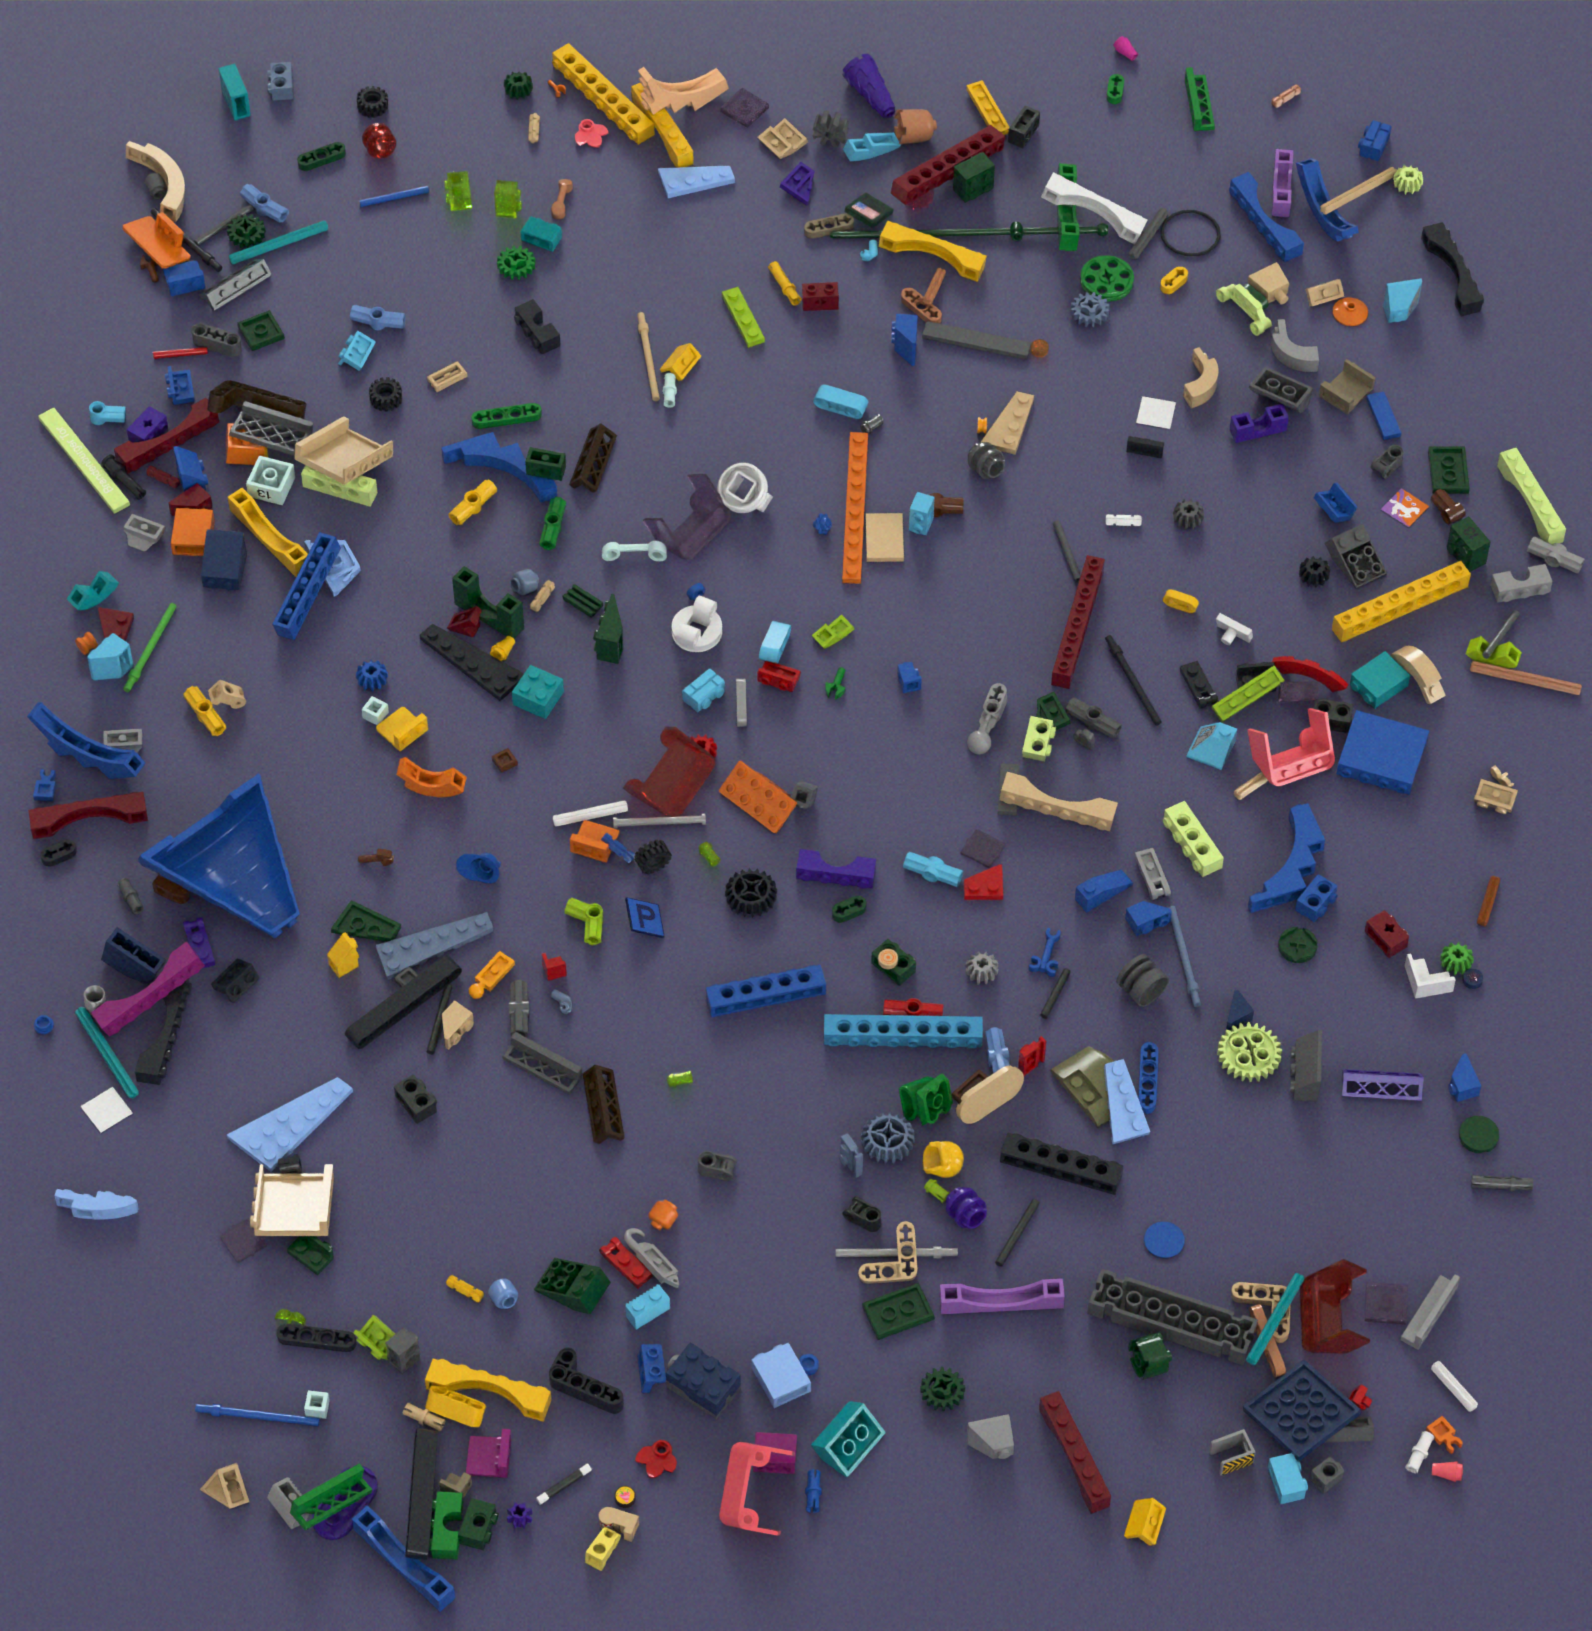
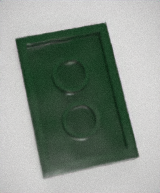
(1448, 469)
(898, 1311)

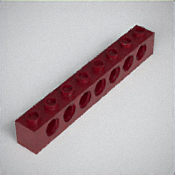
(941, 167)
(1078, 622)

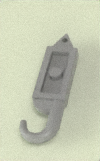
(652, 1259)

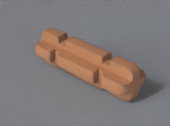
(1286, 96)

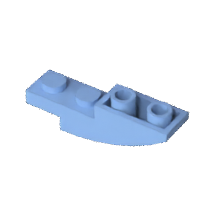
(103, 1206)

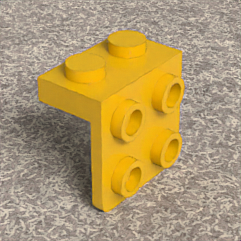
(402, 728)

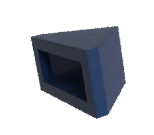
(1239, 1011)

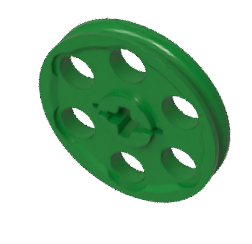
(1113, 275)

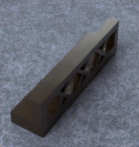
(590, 454)
(599, 1102)

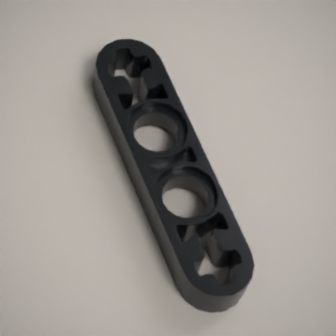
(317, 1333)

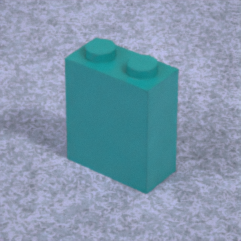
(234, 92)
(1379, 680)

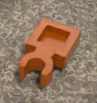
(1443, 1433)

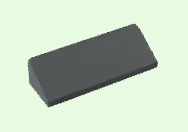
(1358, 1430)

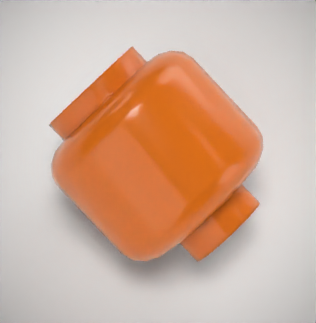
(663, 1215)

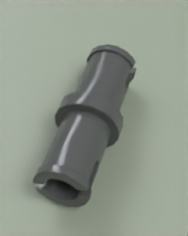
(130, 896)

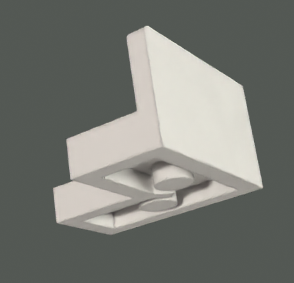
(1425, 984)

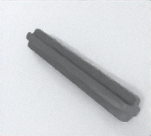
(1149, 232)

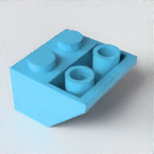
(110, 659)

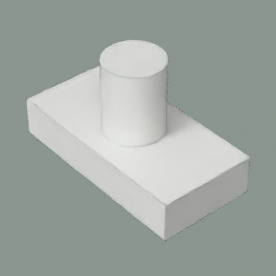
(1233, 629)

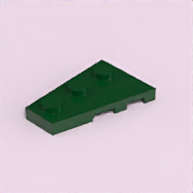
(365, 923)

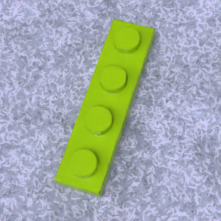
(743, 317)
(1247, 694)

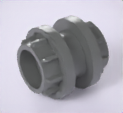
(986, 460)

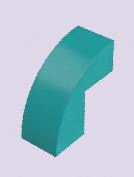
(86, 597)

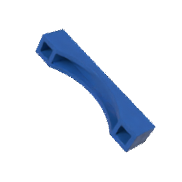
(1283, 240)
(384, 1542)

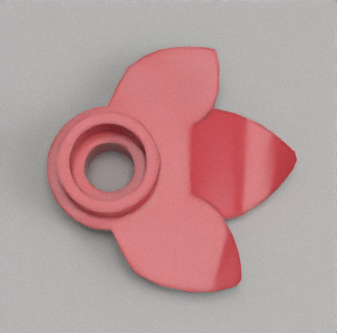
(590, 133)

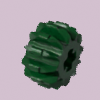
(518, 85)

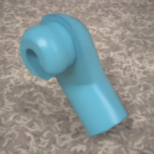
(871, 253)

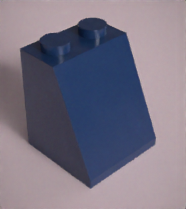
(223, 559)

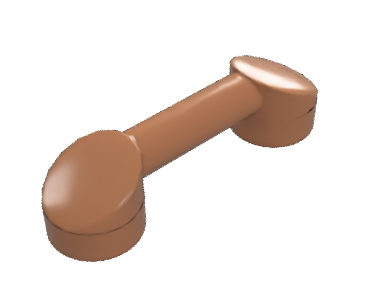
(558, 207)

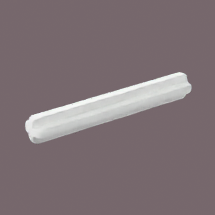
(590, 813)

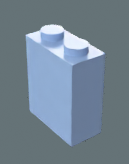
(781, 1375)

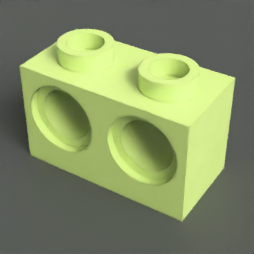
(1034, 738)

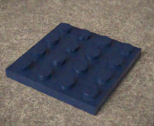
(1301, 1410)

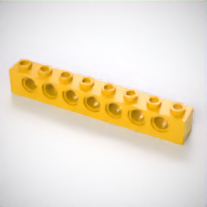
(603, 94)
(1401, 601)

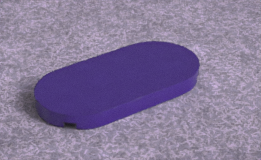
(341, 1522)

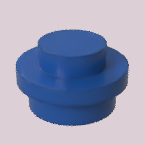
(43, 1024)

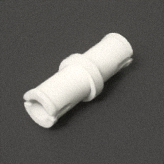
(1419, 1452)

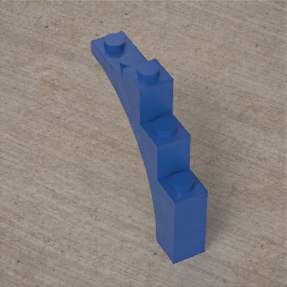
(89, 753)

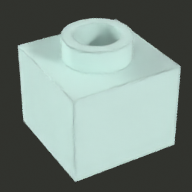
(375, 710)
(314, 1400)

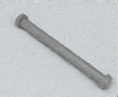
(659, 821)

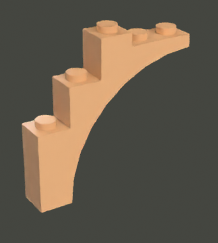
(677, 95)

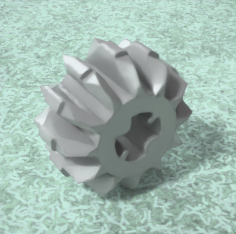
(982, 967)

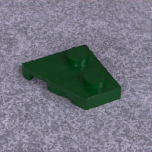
(1050, 708)

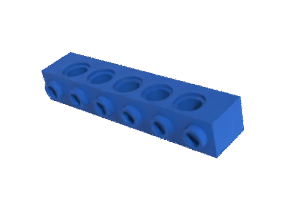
(306, 586)
(759, 998)

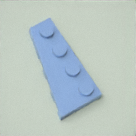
(694, 179)
(1125, 1111)

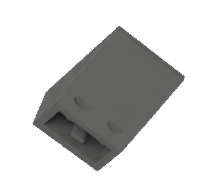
(1356, 556)

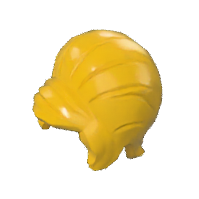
(943, 1159)

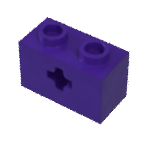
(147, 426)

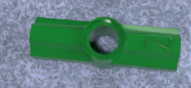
(552, 524)

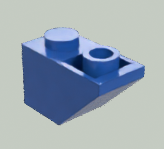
(1147, 916)

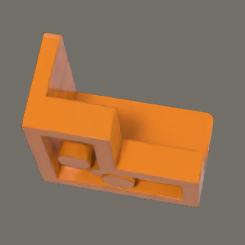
(241, 451)

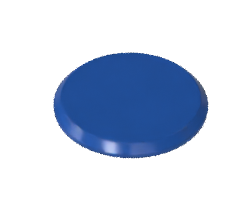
(1164, 1239)

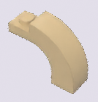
(1203, 388)
(1422, 670)

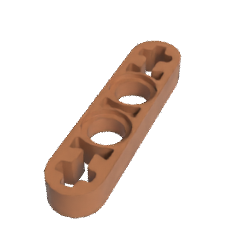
(1271, 1351)

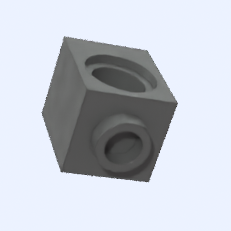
(1325, 1482)

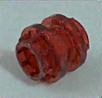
(379, 140)

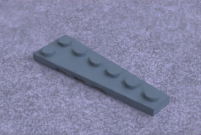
(424, 945)

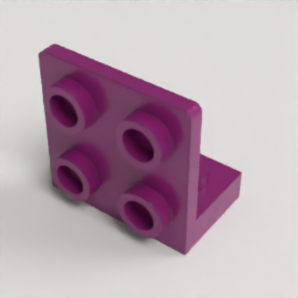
(489, 1455)
(778, 1462)

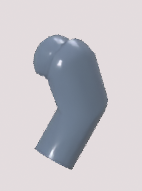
(564, 1001)

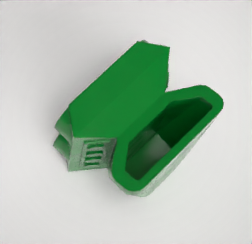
(926, 1098)

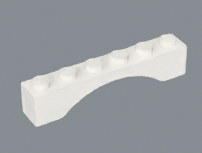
(1062, 191)

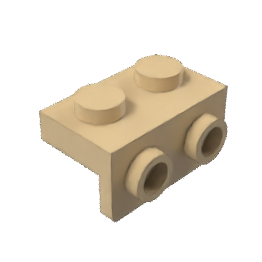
(1495, 796)

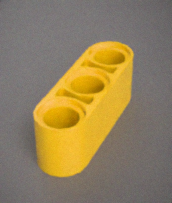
(455, 1406)

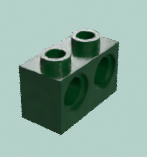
(896, 974)

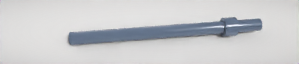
(1192, 986)

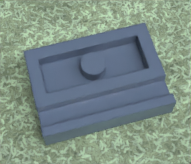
(850, 1156)

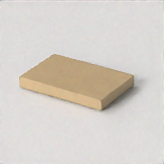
(884, 537)

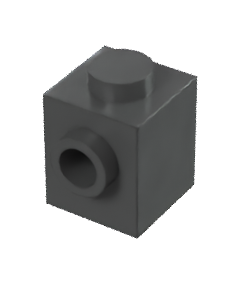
(804, 794)

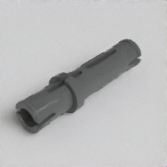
(1496, 1182)

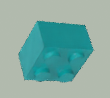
(538, 691)

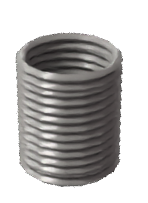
(91, 993)

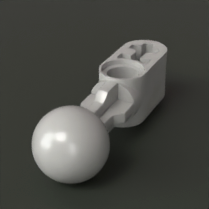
(980, 741)

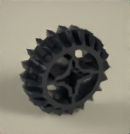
(750, 899)

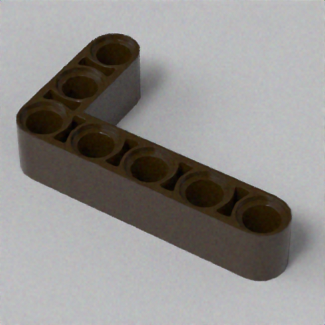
(236, 393)

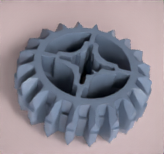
(876, 1134)

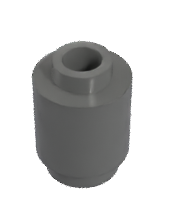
(155, 185)

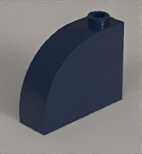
(131, 957)

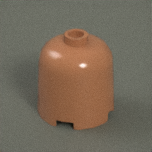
(914, 126)

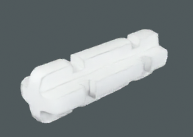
(1123, 520)

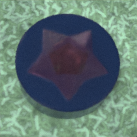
(1473, 978)

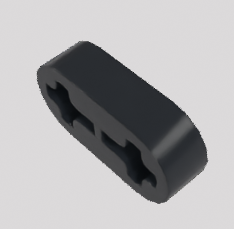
(58, 853)

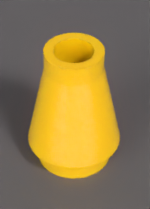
(502, 649)

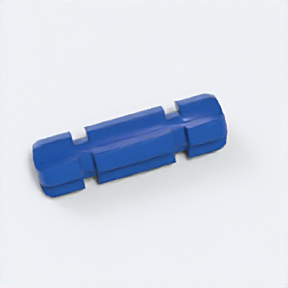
(618, 848)

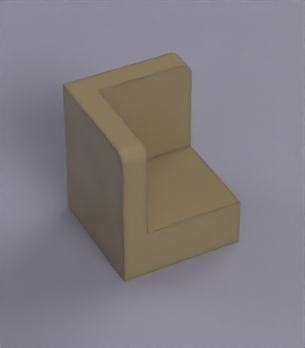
(456, 1484)

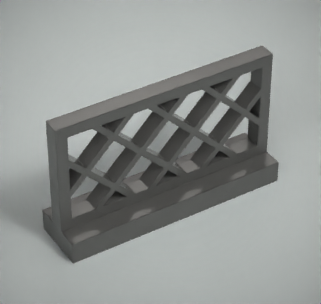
(272, 421)

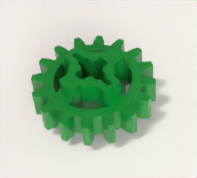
(516, 262)

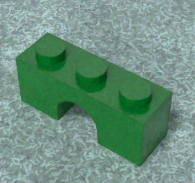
(447, 1508)

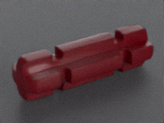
(163, 477)

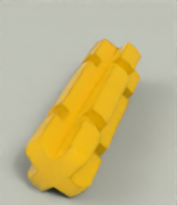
(464, 1288)

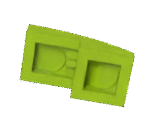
(834, 632)

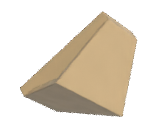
(227, 1486)

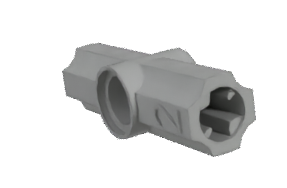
(1555, 555)

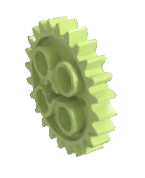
(1232, 1055)

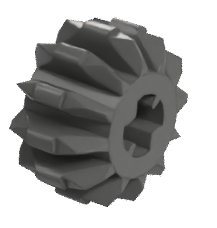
(1188, 514)

